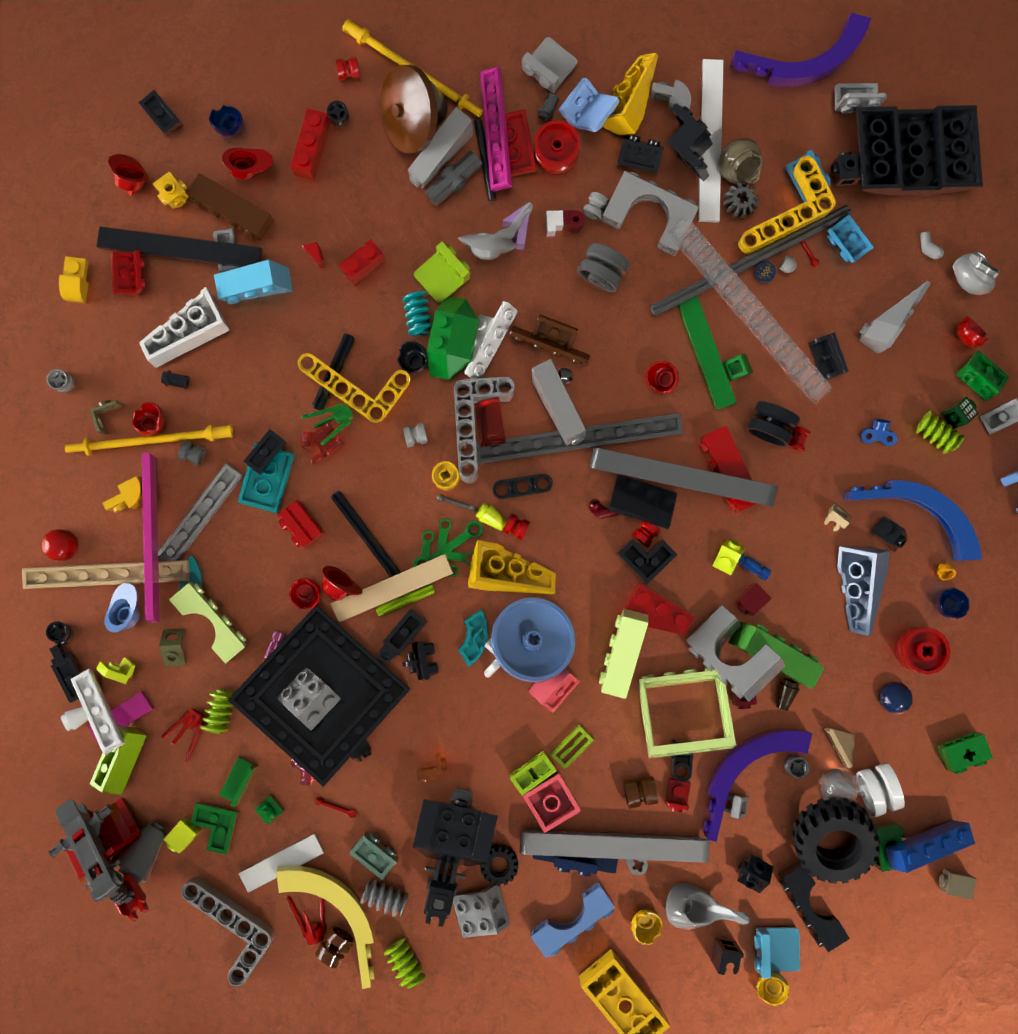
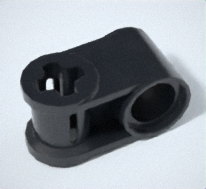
(681, 760)

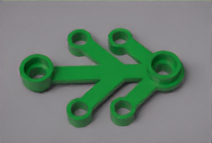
(443, 548)

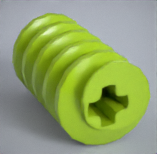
(939, 432)
(219, 710)
(404, 963)

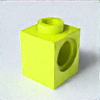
(181, 835)

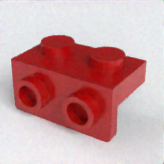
(127, 273)

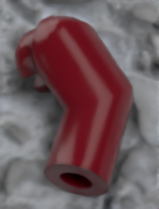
(599, 510)

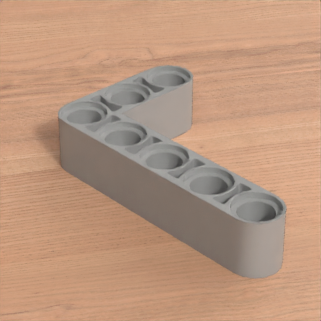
(467, 401)
(233, 924)

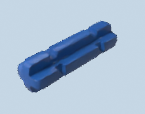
(754, 567)

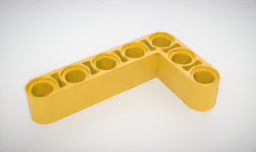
(794, 215)
(353, 391)

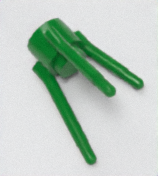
(341, 414)

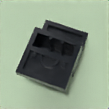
(690, 141)

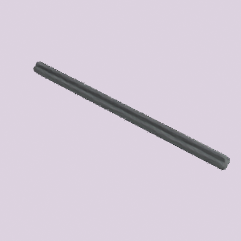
(753, 259)

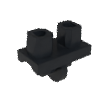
(420, 651)

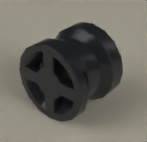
(336, 108)

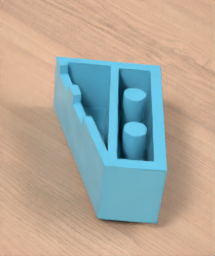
(253, 281)

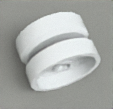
(880, 790)

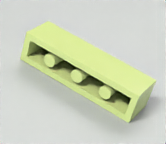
(624, 653)

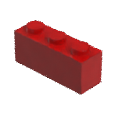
(310, 144)

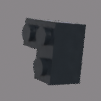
(647, 564)

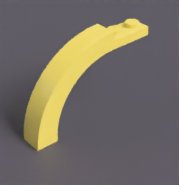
(326, 886)

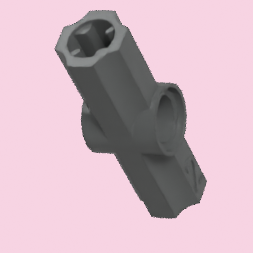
(453, 178)

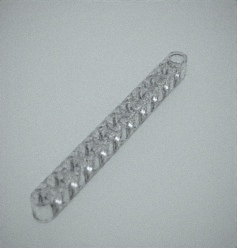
(750, 310)

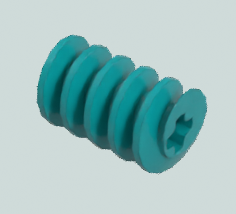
(416, 314)

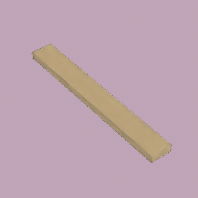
(101, 574)

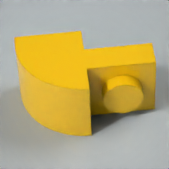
(73, 281)
(130, 494)

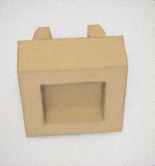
(839, 516)

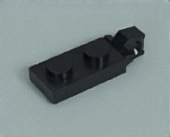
(65, 669)

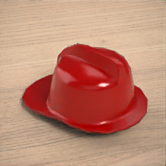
(246, 162)
(127, 173)
(338, 583)

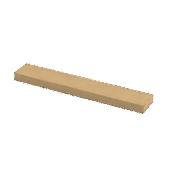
(392, 588)

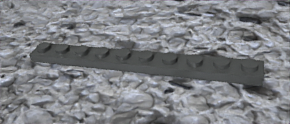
(595, 437)

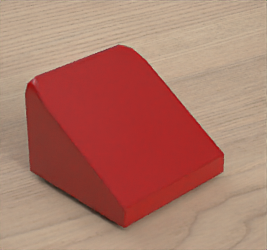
(315, 253)

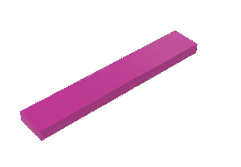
(495, 129)

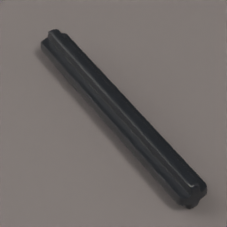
(365, 534)

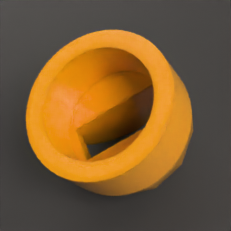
(946, 571)

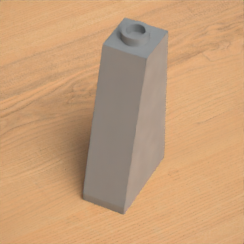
(444, 146)
(558, 403)

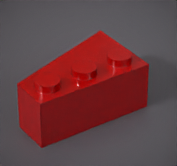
(660, 612)

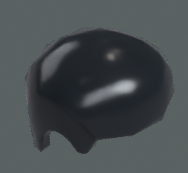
(412, 357)

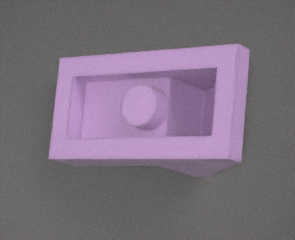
(520, 236)

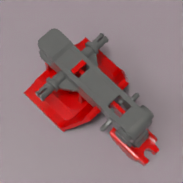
(90, 845)

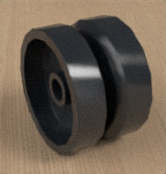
(773, 423)

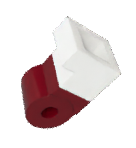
(563, 220)

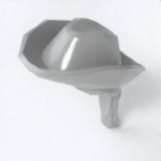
(491, 245)
(694, 908)

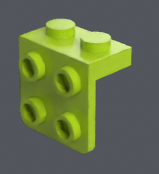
(442, 273)

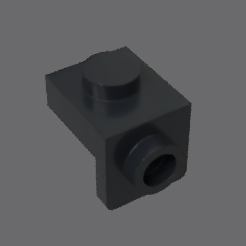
(890, 533)

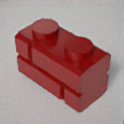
(362, 262)
(300, 524)

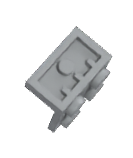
(481, 912)

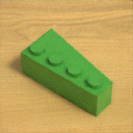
(798, 666)

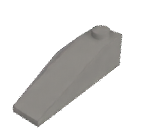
(886, 328)

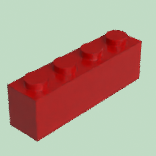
(726, 460)

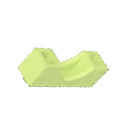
(227, 640)

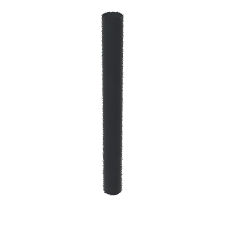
(484, 158)

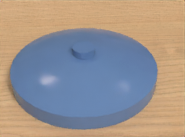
(533, 639)

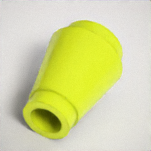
(491, 517)

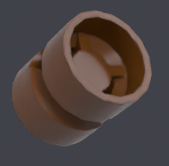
(640, 792)
(336, 944)

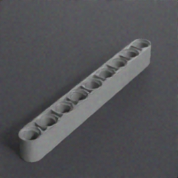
(614, 846)

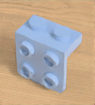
(587, 107)

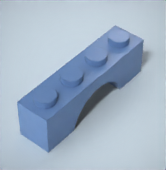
(552, 936)

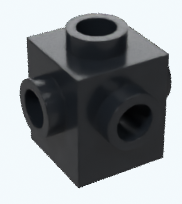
(846, 169)
(755, 873)

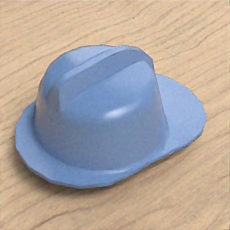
(123, 609)

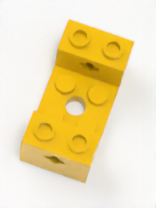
(609, 984)

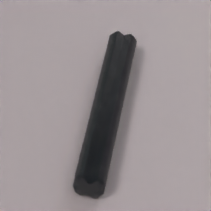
(336, 364)

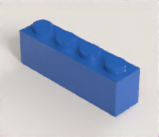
(929, 846)

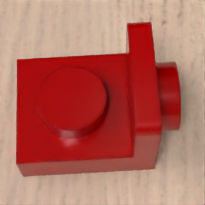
(677, 795)

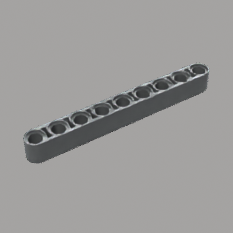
(683, 476)

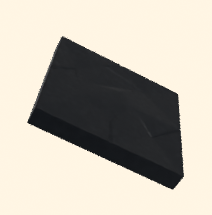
(342, 663)

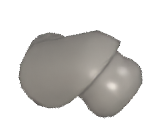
(929, 248)

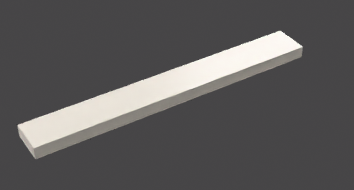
(712, 116)

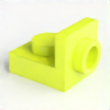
(117, 672)

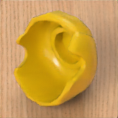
(646, 926)
(773, 990)

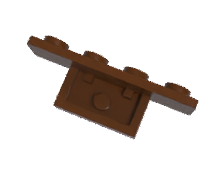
(552, 336)

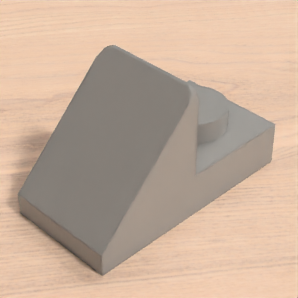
(1001, 416)

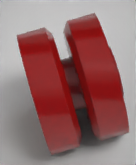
(556, 147)
(927, 661)

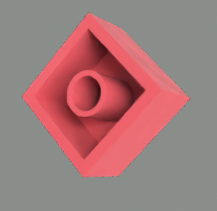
(551, 802)

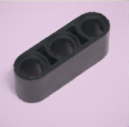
(531, 480)

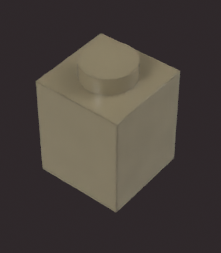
(957, 884)

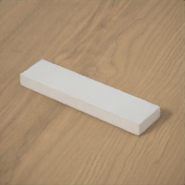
(97, 711)
(293, 855)

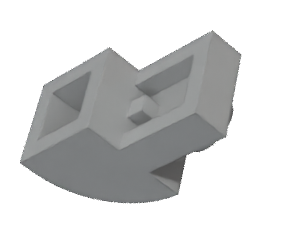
(677, 94)

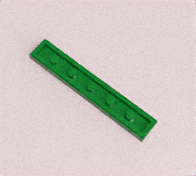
(706, 353)

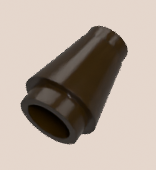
(787, 692)

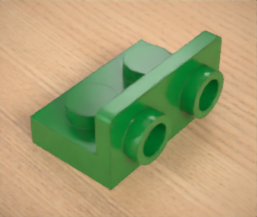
(983, 376)

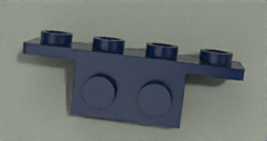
(583, 865)

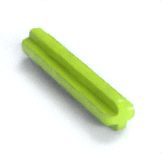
(404, 600)

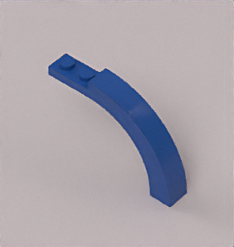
(955, 523)

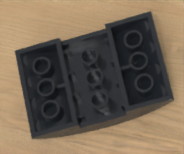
(919, 150)

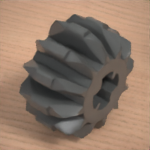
(733, 198)

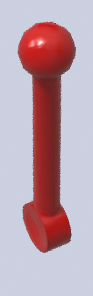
(815, 262)
(351, 813)

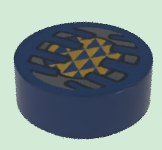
(764, 272)

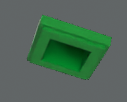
(738, 367)

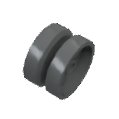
(603, 267)

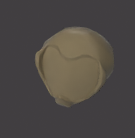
(741, 162)

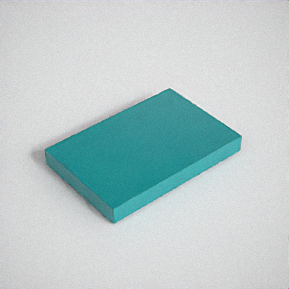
(268, 489)

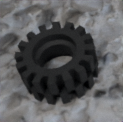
(509, 873)

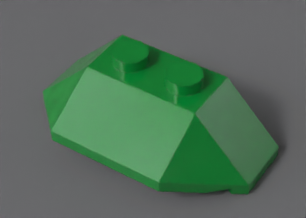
(451, 338)

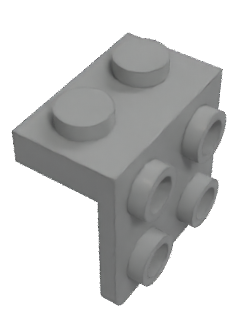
(549, 64)
(855, 95)
(308, 698)

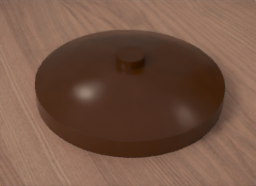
(409, 108)

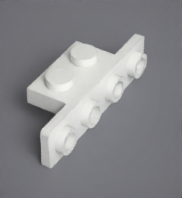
(488, 338)

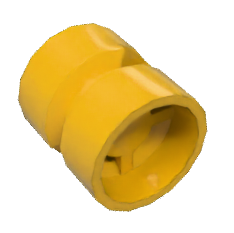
(445, 475)

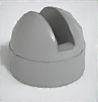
(788, 265)

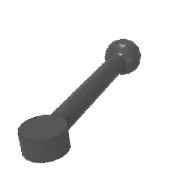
(440, 497)

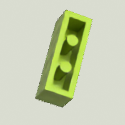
(115, 767)

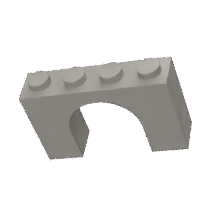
(634, 190)
(746, 678)

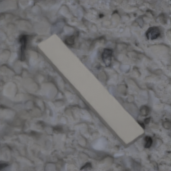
(200, 514)

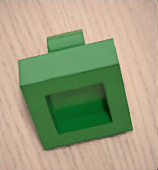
(269, 809)

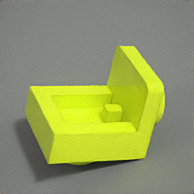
(729, 556)

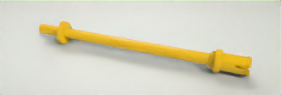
(363, 36)
(210, 433)

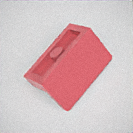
(555, 690)

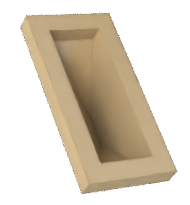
(843, 745)

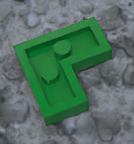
(221, 823)

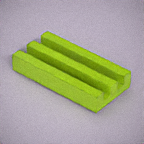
(579, 728)

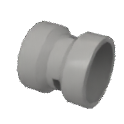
(596, 205)
(55, 379)
(415, 435)

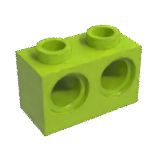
(532, 772)

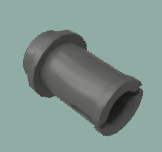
(548, 107)

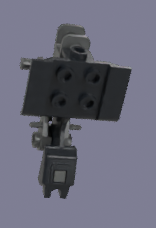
(453, 836)

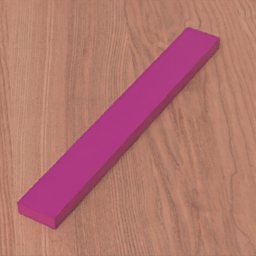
(150, 538)

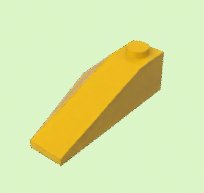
(633, 96)
(500, 570)

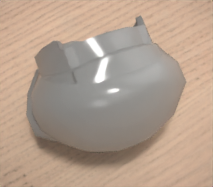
(975, 273)

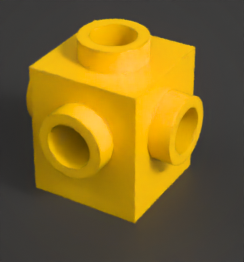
(171, 190)

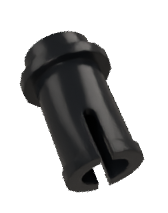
(169, 378)

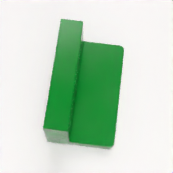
(238, 780)

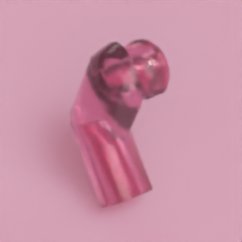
(305, 777)

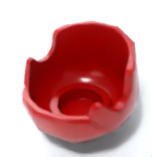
(971, 333)
(662, 377)
(148, 419)
(59, 545)
(305, 593)

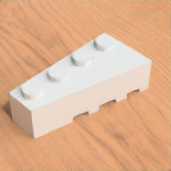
(186, 330)

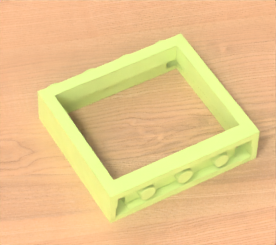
(689, 676)

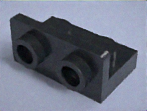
(640, 153)

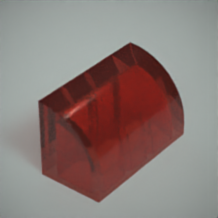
(490, 423)

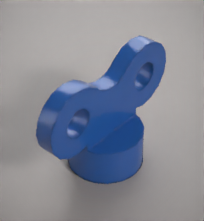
(879, 433)

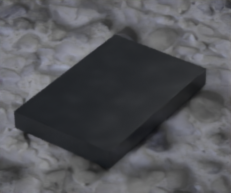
(642, 501)

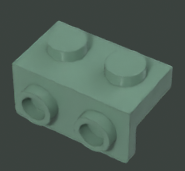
(374, 855)

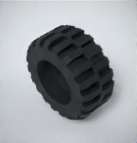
(838, 863)

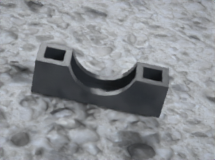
(826, 927)

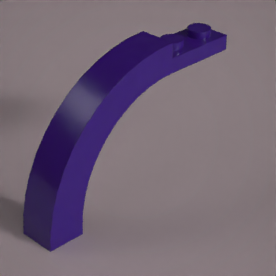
(811, 70)
(738, 759)

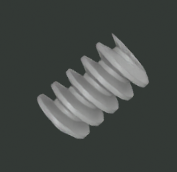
(384, 898)

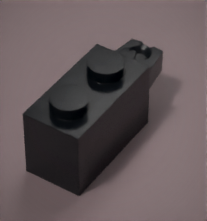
(401, 635)

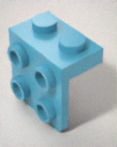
(776, 950)

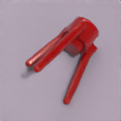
(190, 720)
(312, 931)

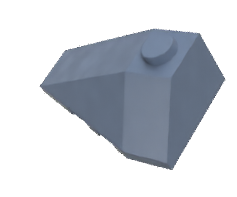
(863, 581)

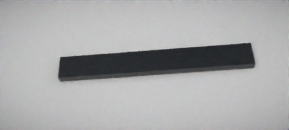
(178, 247)

